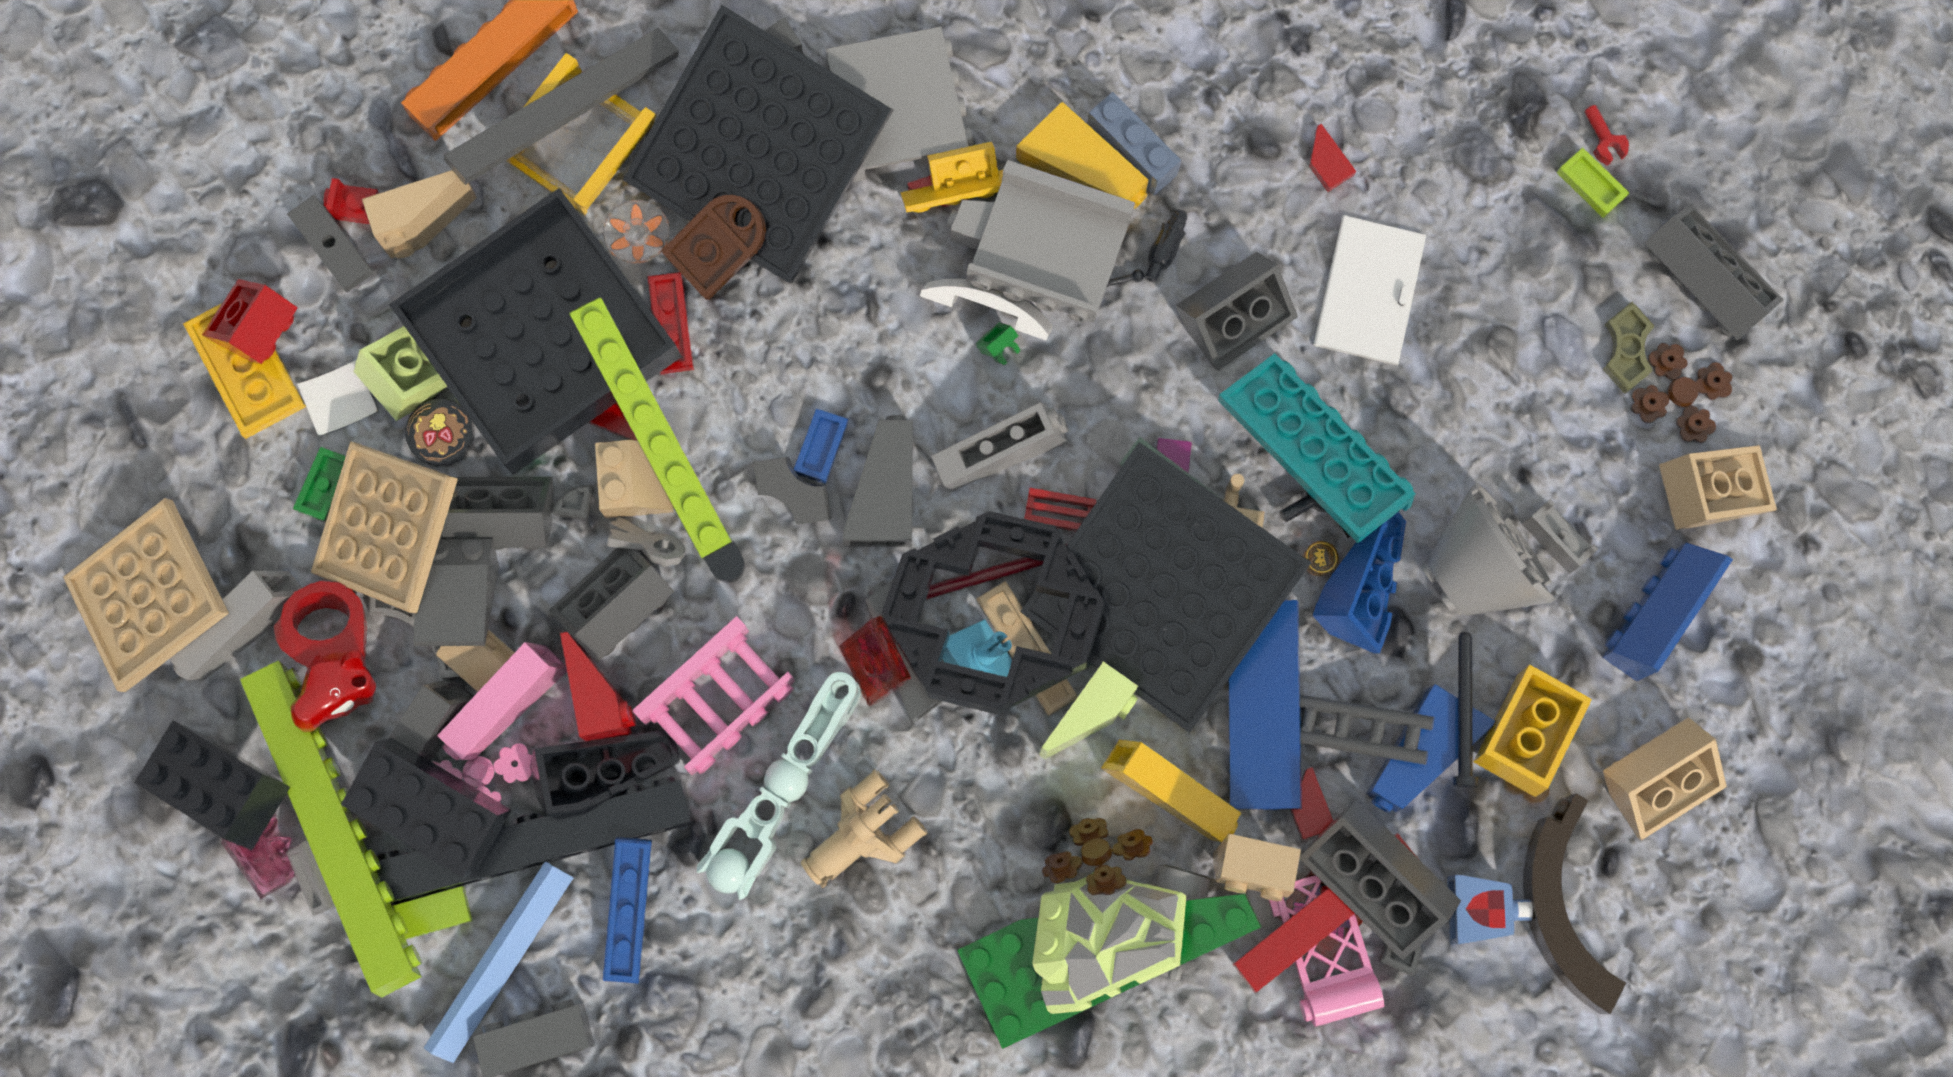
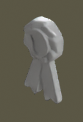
(657, 547)

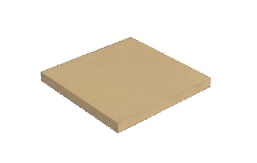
(384, 526)
(145, 595)

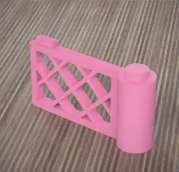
(1341, 994)

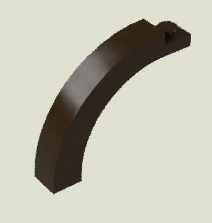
(1550, 921)

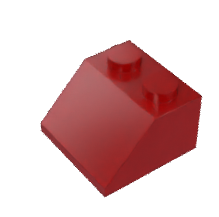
(251, 321)

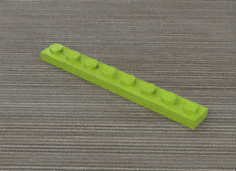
(650, 426)

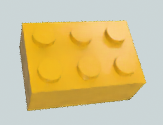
(1532, 730)

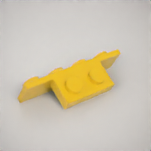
(957, 177)

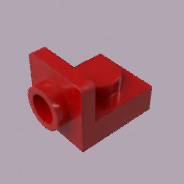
(346, 201)

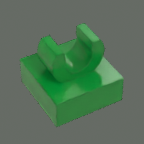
(997, 340)

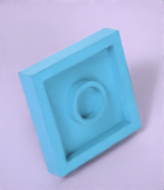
(979, 649)

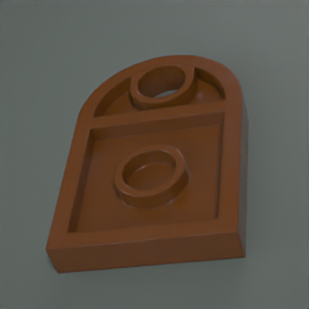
(714, 245)

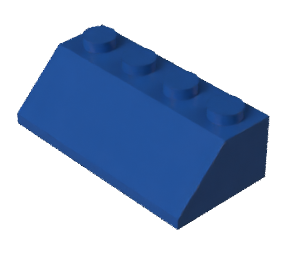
(1665, 610)

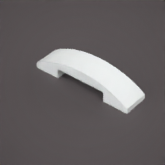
(1029, 317)

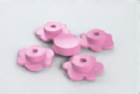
(481, 770)

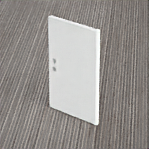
(1367, 278)

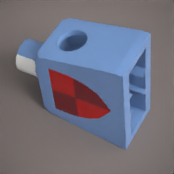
(1484, 909)

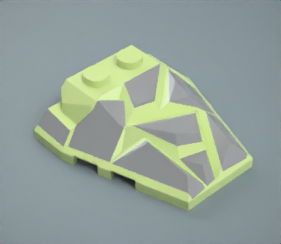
(1104, 941)

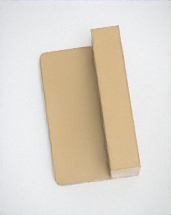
(476, 663)

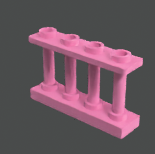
(707, 662)

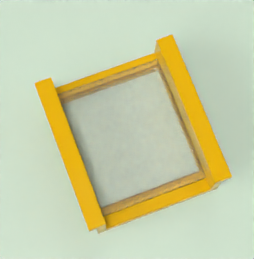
(588, 149)

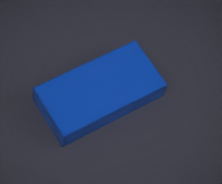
(821, 446)

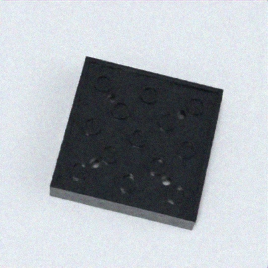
(523, 330)

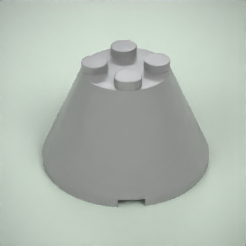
(1486, 561)

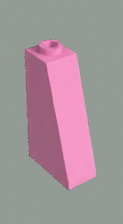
(502, 700)

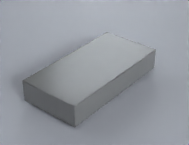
(310, 878)

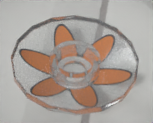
(634, 217)

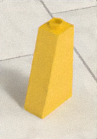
(1074, 151)
(1171, 789)

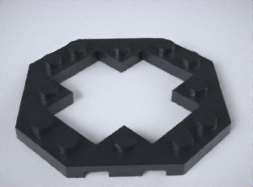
(1030, 669)

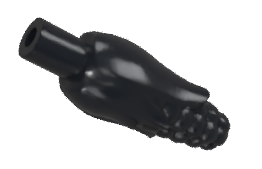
(1166, 245)

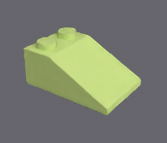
(398, 373)
(1096, 707)

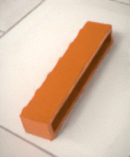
(484, 62)

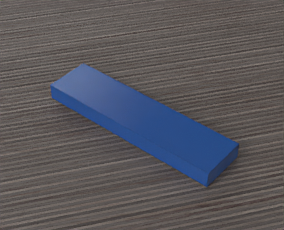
(627, 910)

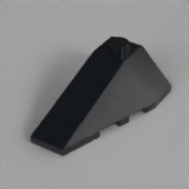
(588, 772)

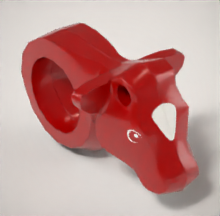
(335, 666)

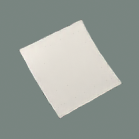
(337, 399)

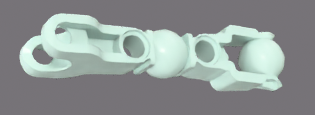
(784, 782)

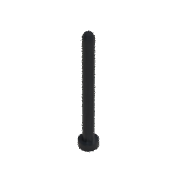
(1465, 714)

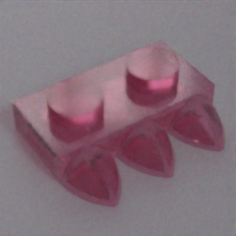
(264, 864)

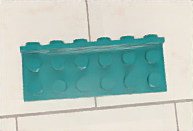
(1317, 447)

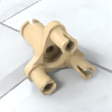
(860, 832)

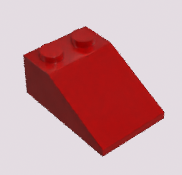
(596, 703)

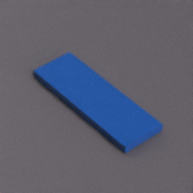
(1267, 718)

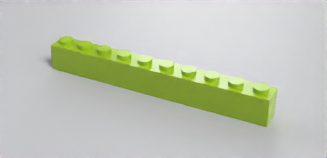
(333, 833)

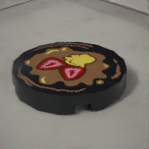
(439, 432)

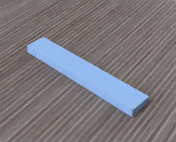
(498, 962)

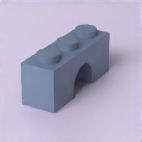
(1141, 146)

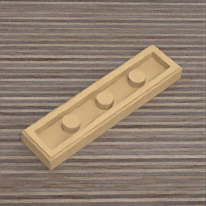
(1005, 616)

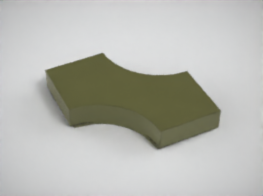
(1628, 359)

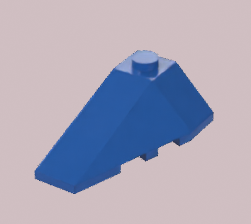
(1358, 591)

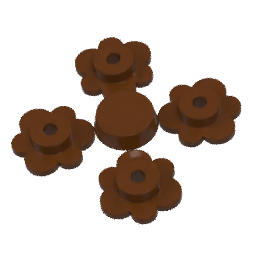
(1682, 392)
(1096, 853)

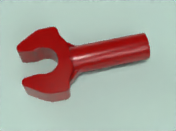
(1605, 138)

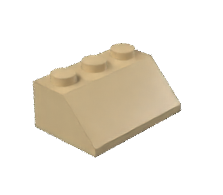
(1666, 777)

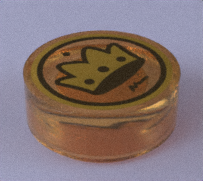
(1323, 558)

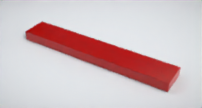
(1294, 938)

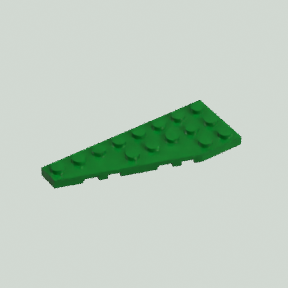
(1011, 988)

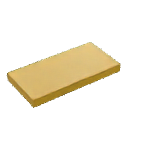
(251, 391)

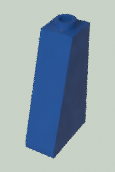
(1403, 781)

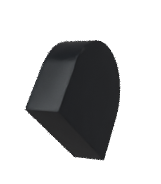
(726, 563)

